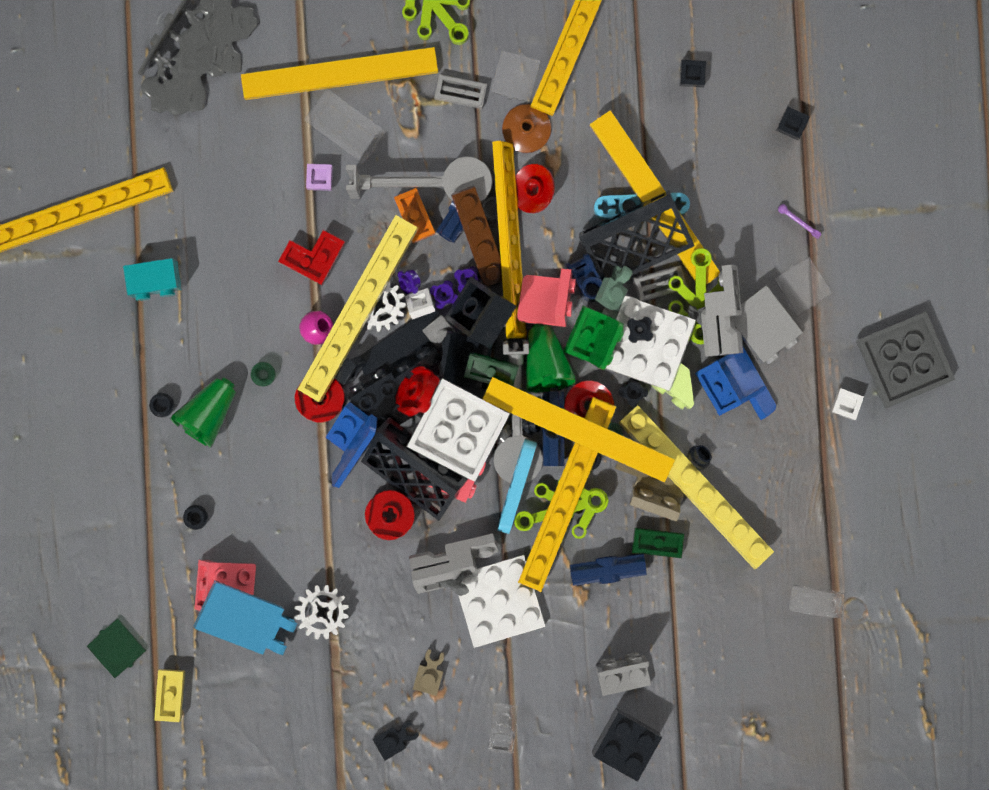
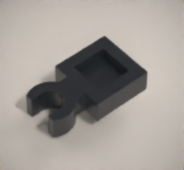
(392, 741)

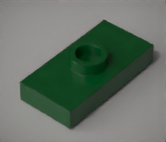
(484, 368)
(658, 543)

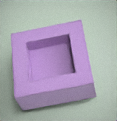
(319, 177)

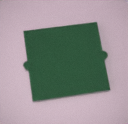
(116, 648)

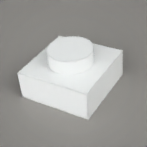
(420, 303)
(847, 404)

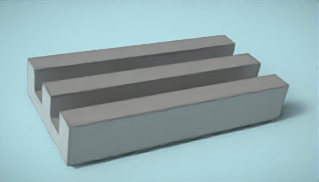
(457, 100)
(640, 290)

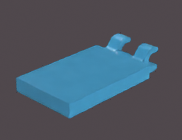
(243, 619)

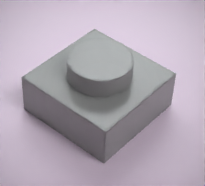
(437, 331)

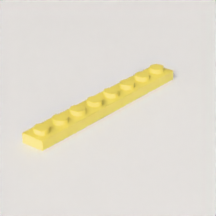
(358, 308)
(699, 489)

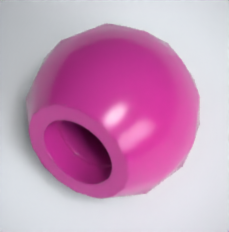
(315, 327)

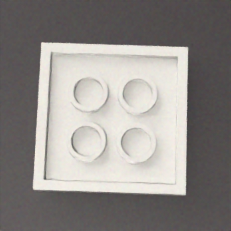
(658, 359)
(458, 430)
(499, 604)

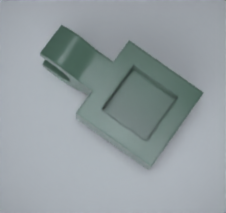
(612, 290)

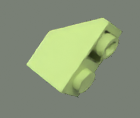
(681, 389)

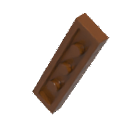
(478, 235)

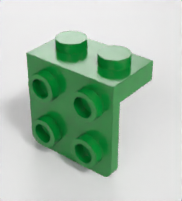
(594, 337)

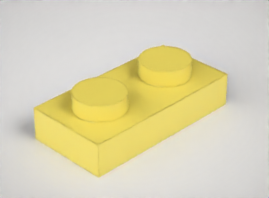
(169, 695)

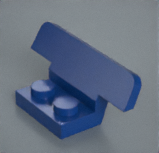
(734, 382)
(351, 434)

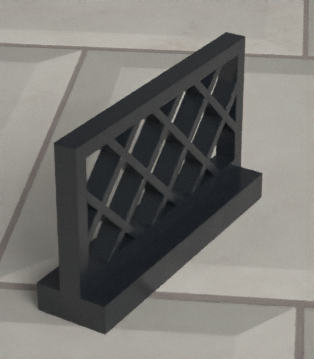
(631, 218)
(439, 476)

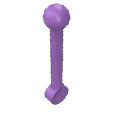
(783, 209)

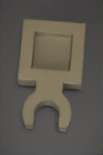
(428, 676)

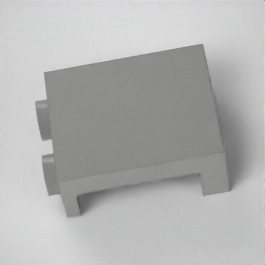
(766, 326)

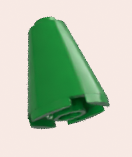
(546, 361)
(206, 411)

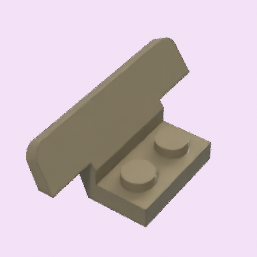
(653, 494)

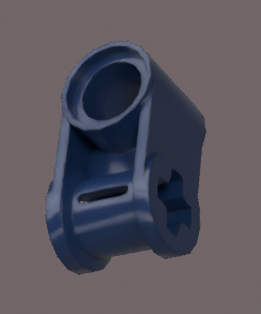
(584, 275)

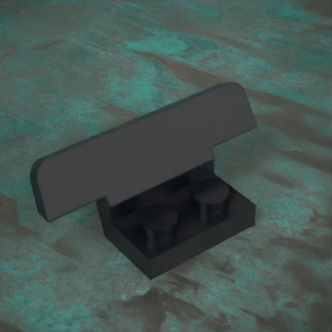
(404, 349)

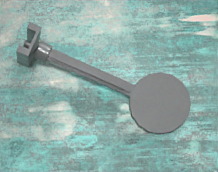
(458, 176)
(509, 450)

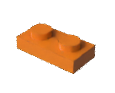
(414, 212)

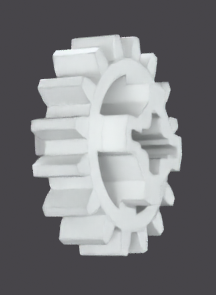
(389, 309)
(332, 604)

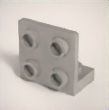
(623, 673)

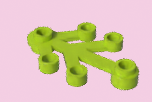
(435, 5)
(700, 283)
(585, 503)

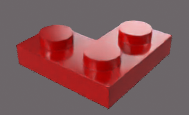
(315, 263)

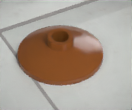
(529, 140)

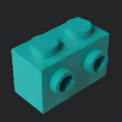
(152, 278)

